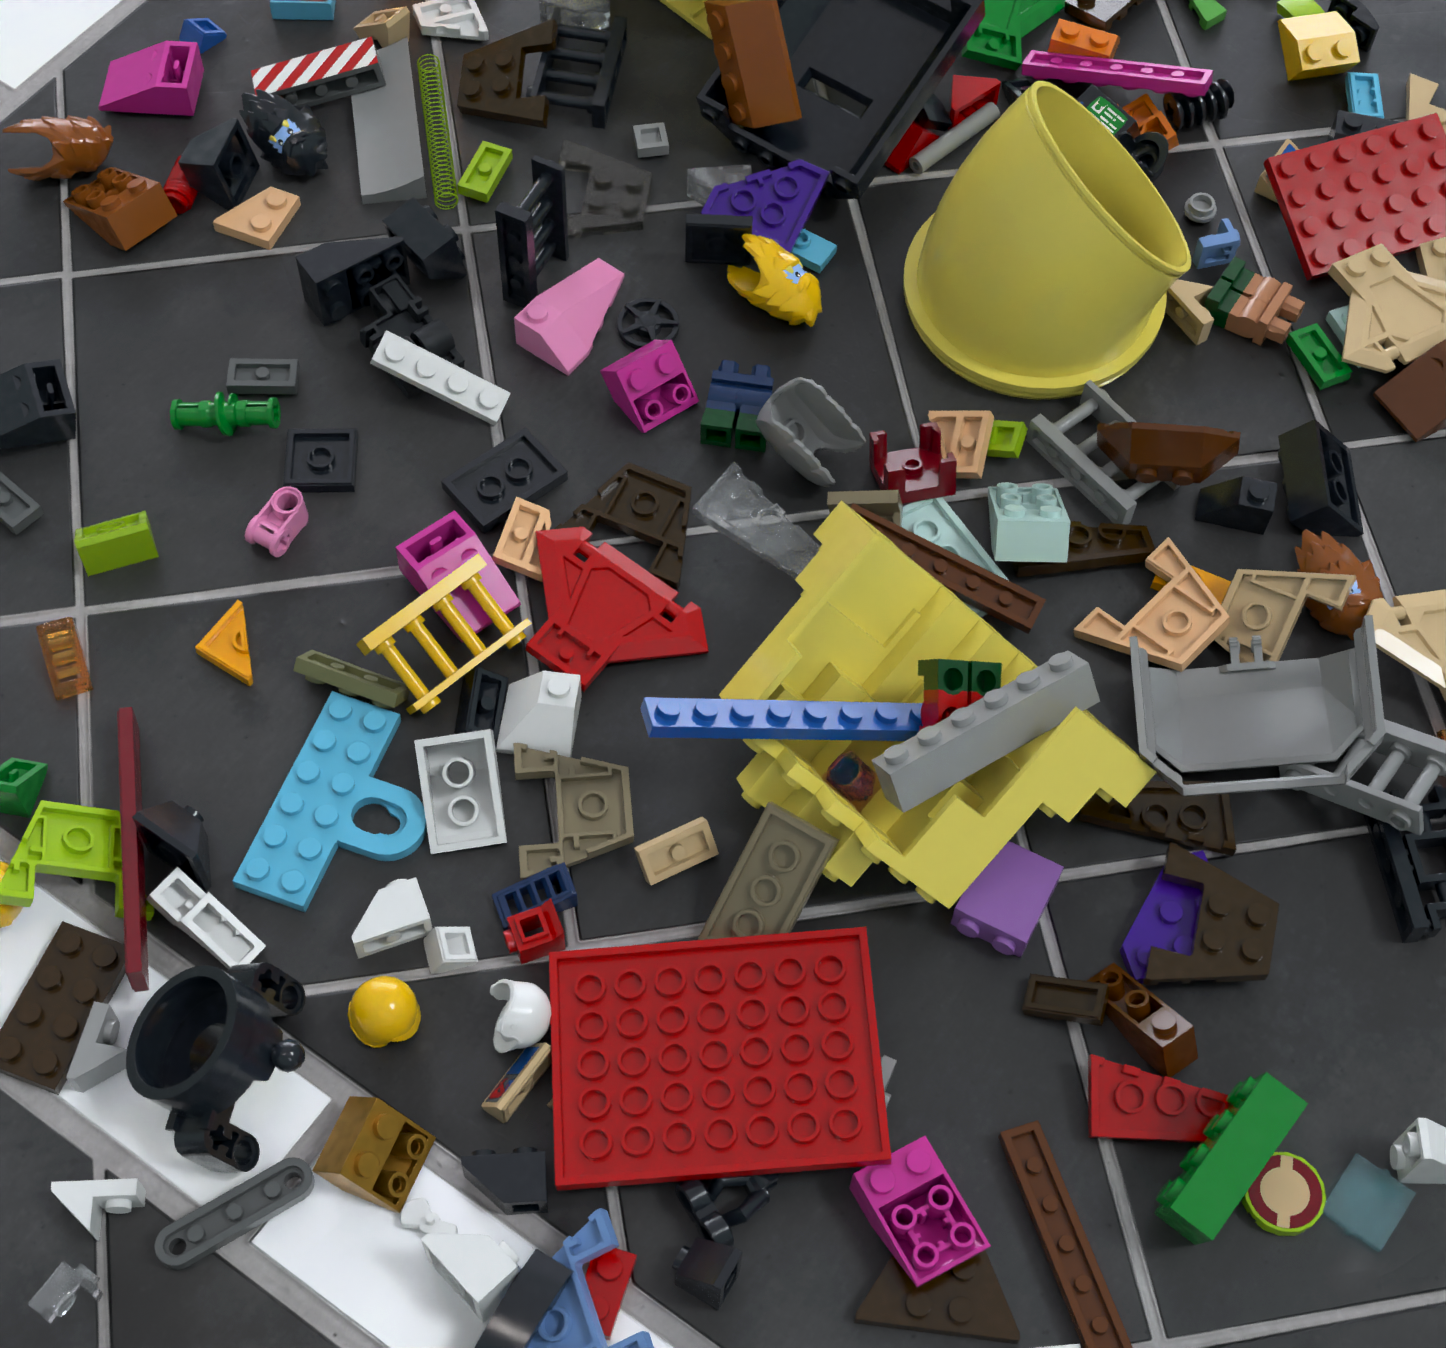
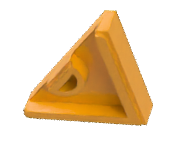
(228, 645)

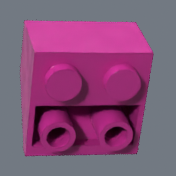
(650, 384)

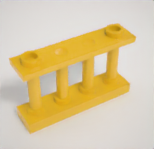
(411, 620)

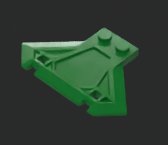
(1003, 27)

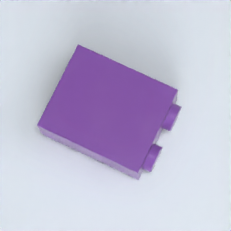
(1007, 899)

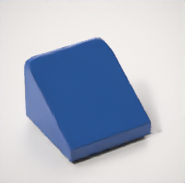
(203, 32)

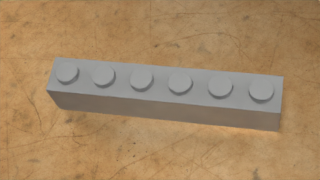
(985, 730)

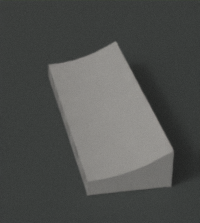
(389, 133)

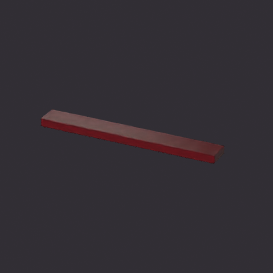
(132, 852)

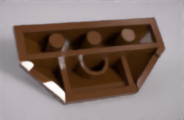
(1167, 450)

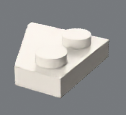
(450, 19)

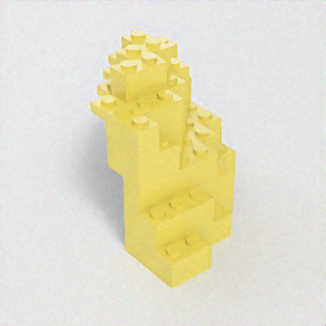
(860, 639)

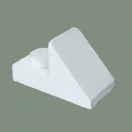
(88, 1198)

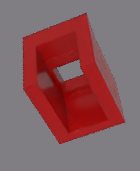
(540, 944)

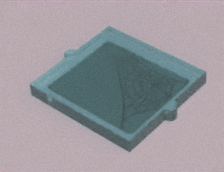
(1368, 1202)

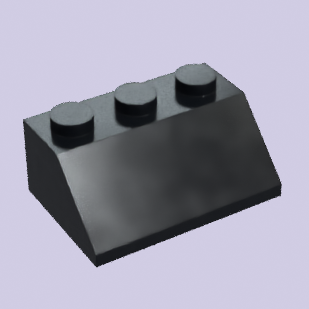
(1319, 481)

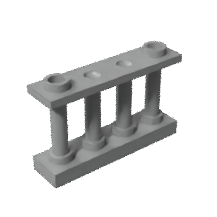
(1072, 459)
(1401, 746)

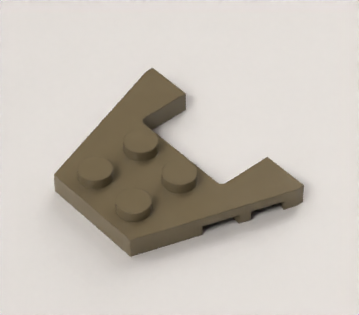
(591, 808)

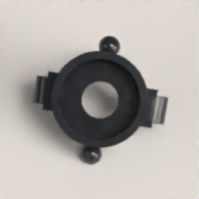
(205, 1046)

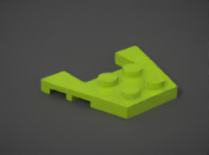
(67, 843)

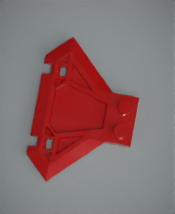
(606, 609)

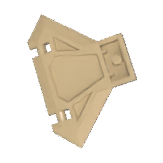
(1388, 310)
(1420, 638)

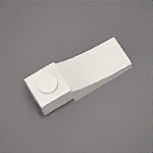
(205, 920)

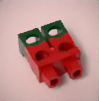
(954, 686)

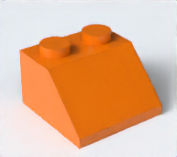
(1082, 40)

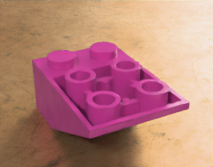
(155, 80)
(439, 552)
(918, 1212)

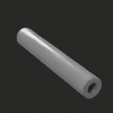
(954, 138)

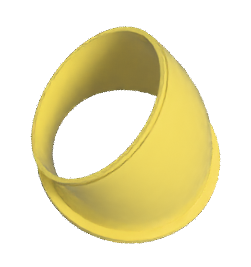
(1044, 255)

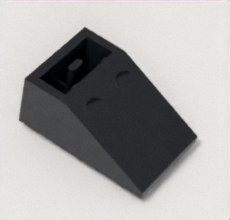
(340, 273)
(35, 405)

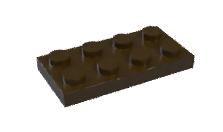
(55, 1005)

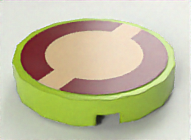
(1286, 1195)

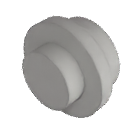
(1200, 208)

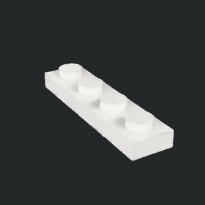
(440, 377)

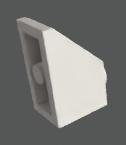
(392, 918)

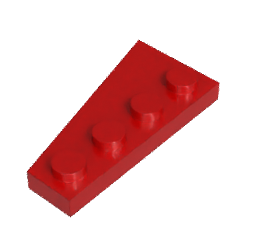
(1147, 1106)

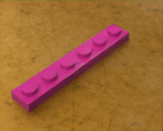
(1114, 72)

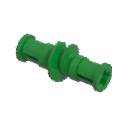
(225, 414)

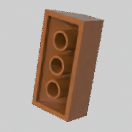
(753, 61)

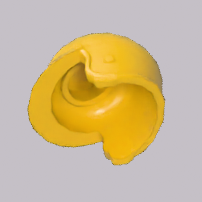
(383, 1012)

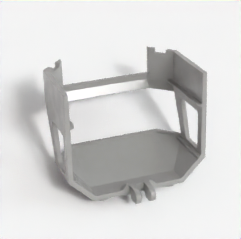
(1259, 715)

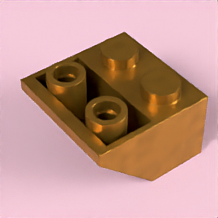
(374, 1153)

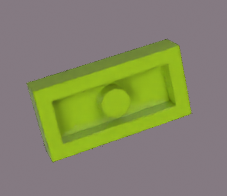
(485, 171)

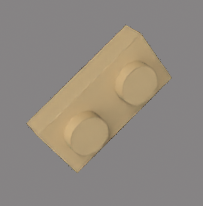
(676, 850)

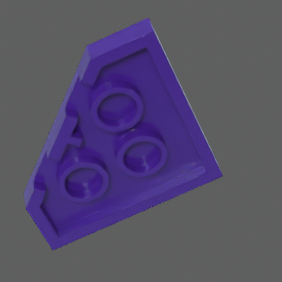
(776, 200)
(1163, 922)

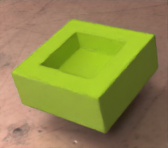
(1006, 439)

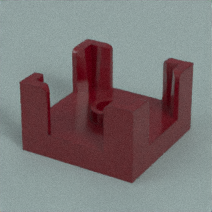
(917, 471)

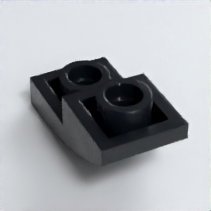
(1359, 19)
(934, 115)

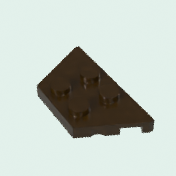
(956, 1303)

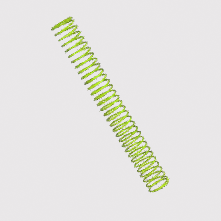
(427, 134)

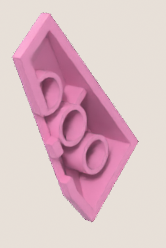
(567, 316)

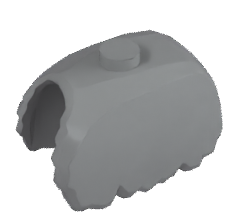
(804, 420)

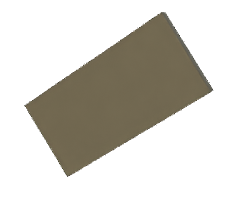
(771, 877)

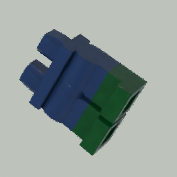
(736, 395)

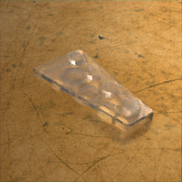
(750, 519)

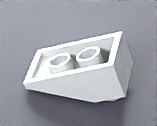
(461, 791)

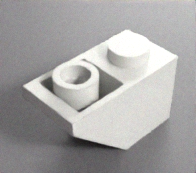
(1420, 1153)

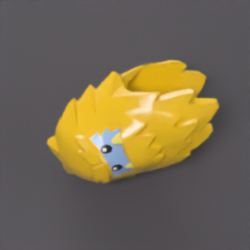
(781, 285)

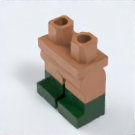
(1253, 304)

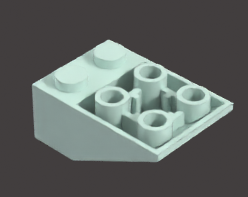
(1028, 523)

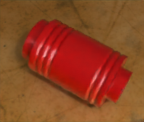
(178, 190)

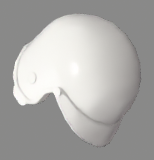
(524, 1016)

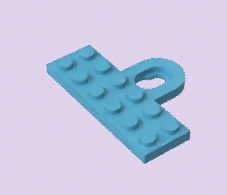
(320, 802)

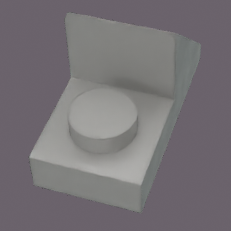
(94, 1056)

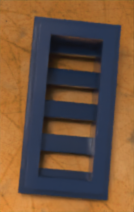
(530, 885)

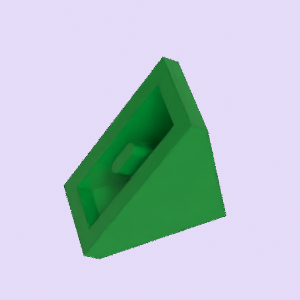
(20, 785)

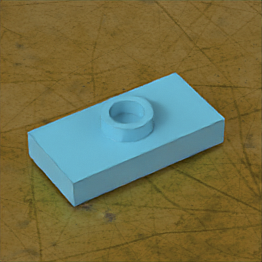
(1364, 94)
(814, 251)

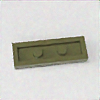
(351, 679)

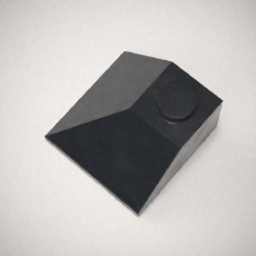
(220, 164)
(177, 839)

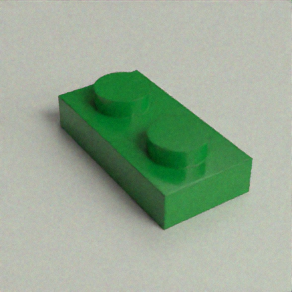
(1318, 356)

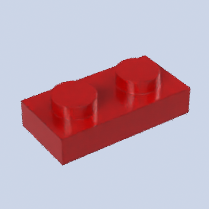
(608, 1283)

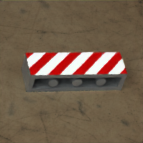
(323, 74)

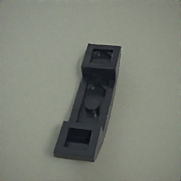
(526, 1303)

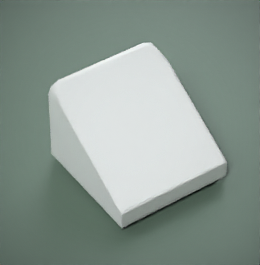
(449, 949)

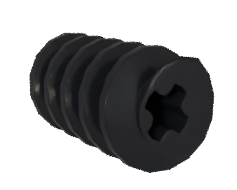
(1186, 110)

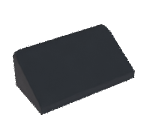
(481, 702)

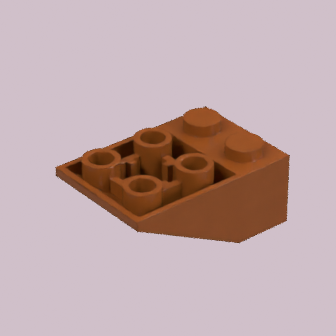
(121, 207)

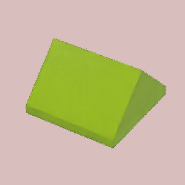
(115, 543)

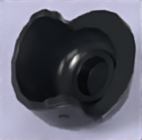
(1148, 150)

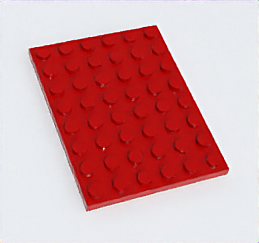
(715, 1059)

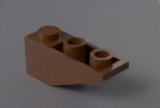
(1148, 1023)

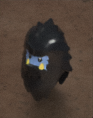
(285, 133)

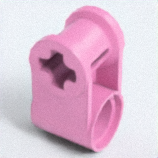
(274, 525)

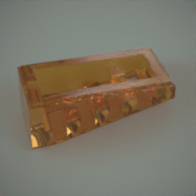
(58, 636)

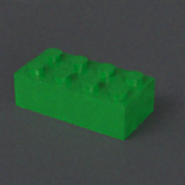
(1230, 1157)

